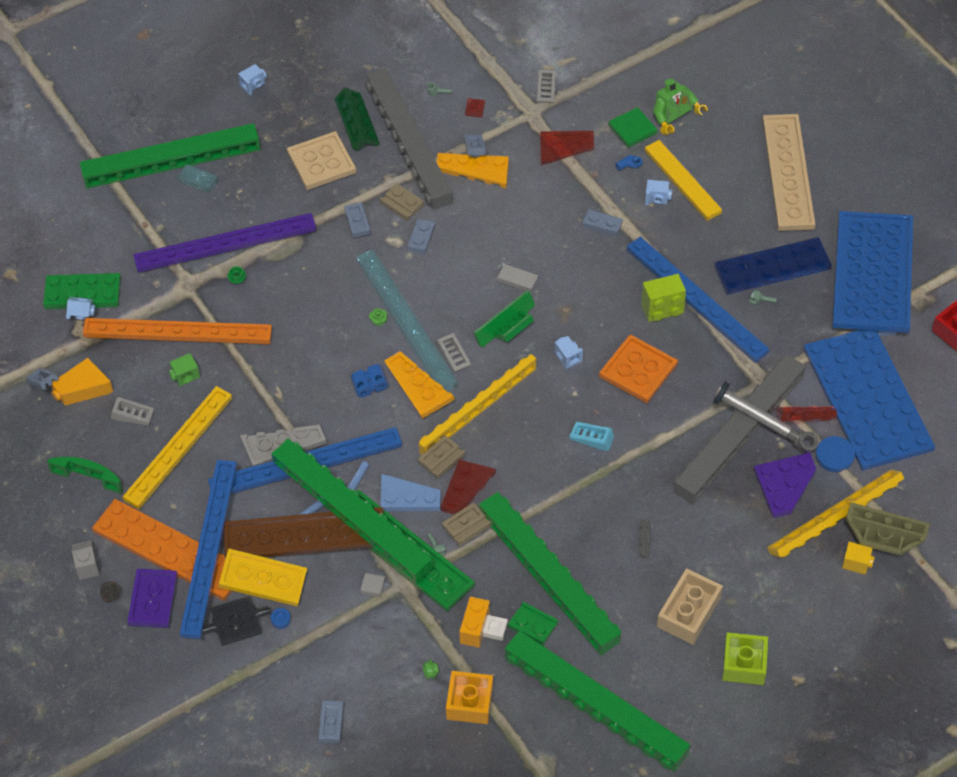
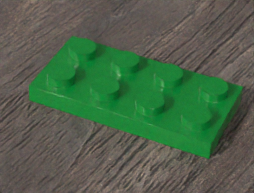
(101, 288)

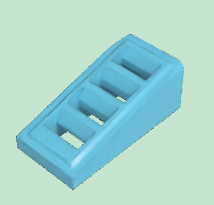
(603, 440)

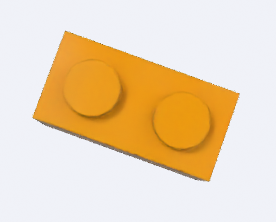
(474, 622)

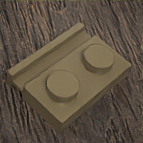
(402, 202)
(441, 457)
(466, 524)

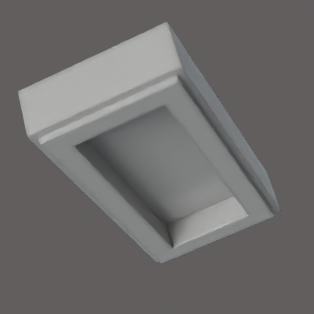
(517, 278)

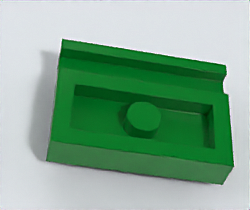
(533, 623)

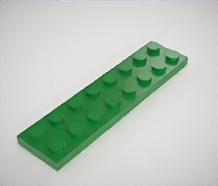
(444, 582)

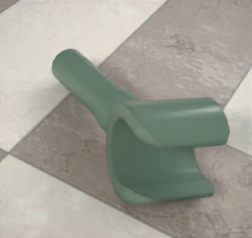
(433, 90)
(757, 296)
(439, 548)

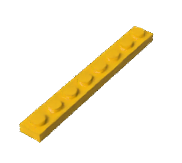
(480, 403)
(177, 447)
(838, 511)

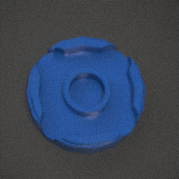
(835, 454)

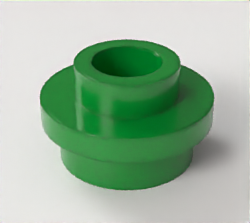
(236, 275)

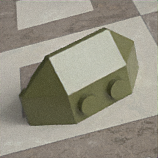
(886, 530)

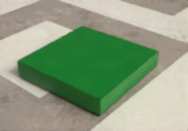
(632, 127)

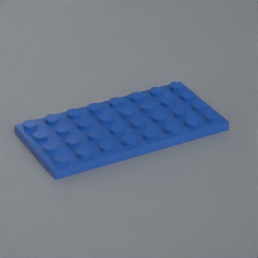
(873, 272)
(868, 398)

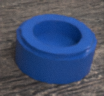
(280, 618)

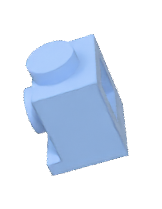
(252, 78)
(657, 192)
(80, 308)
(568, 352)

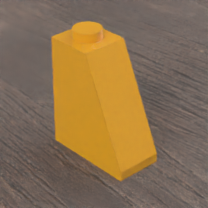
(81, 383)

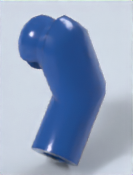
(629, 161)

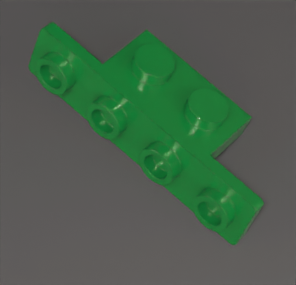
(508, 321)

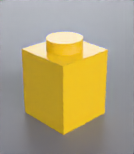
(858, 558)

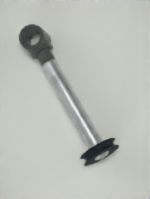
(767, 419)

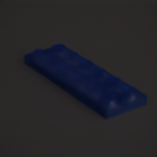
(772, 265)

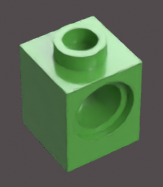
(184, 370)

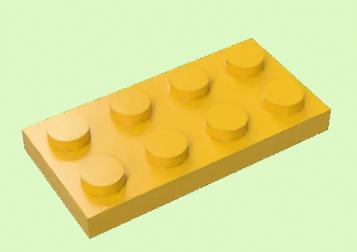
(262, 577)

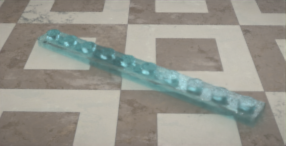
(406, 320)

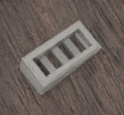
(546, 75)
(452, 339)
(130, 417)

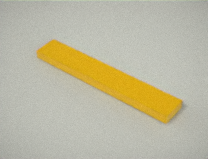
(683, 180)

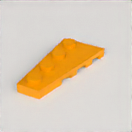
(485, 167)
(420, 389)

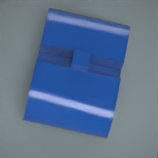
(369, 380)

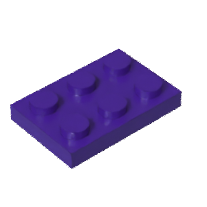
(152, 598)

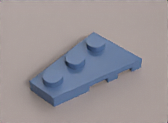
(407, 496)

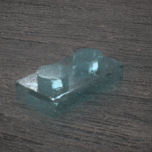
(198, 178)

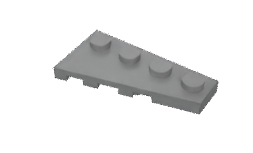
(262, 445)

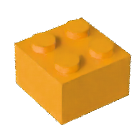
(469, 697)

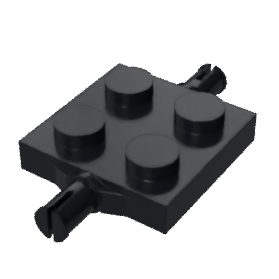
(235, 620)

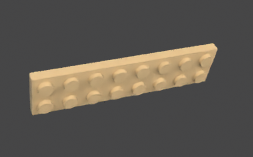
(788, 172)

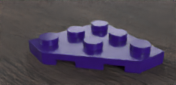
(785, 482)

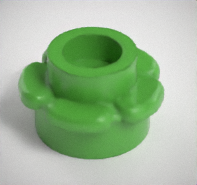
(378, 320)
(430, 669)

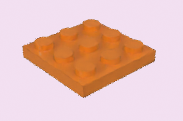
(638, 368)

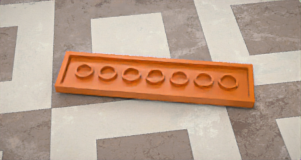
(154, 542)

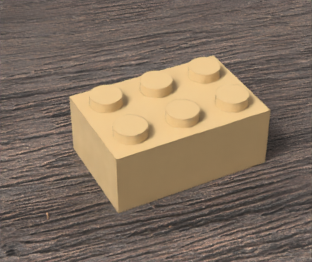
(689, 606)

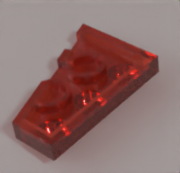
(564, 144)
(806, 413)
(464, 485)

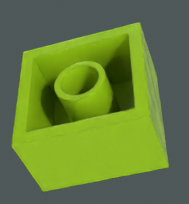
(663, 297)
(745, 658)

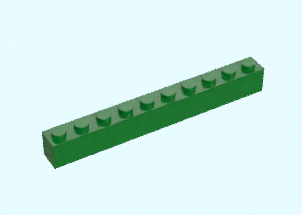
(170, 155)
(352, 510)
(550, 574)
(597, 701)

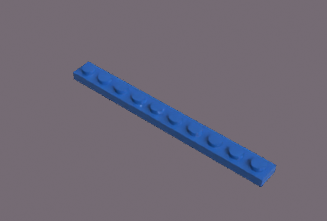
(700, 301)
(327, 456)
(208, 550)

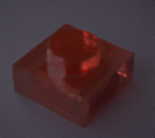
(475, 108)

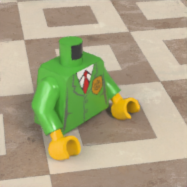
(674, 102)

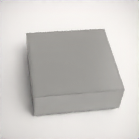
(372, 585)

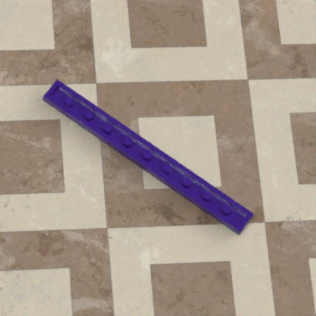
(224, 242)

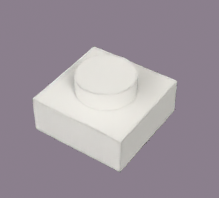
(495, 627)

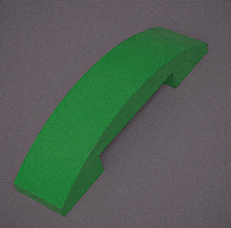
(64, 466)

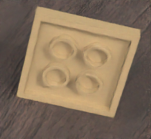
(321, 160)

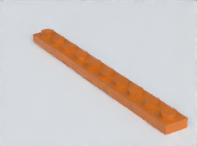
(177, 331)

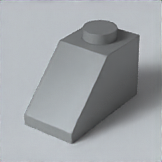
(85, 560)

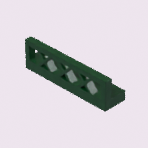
(354, 116)

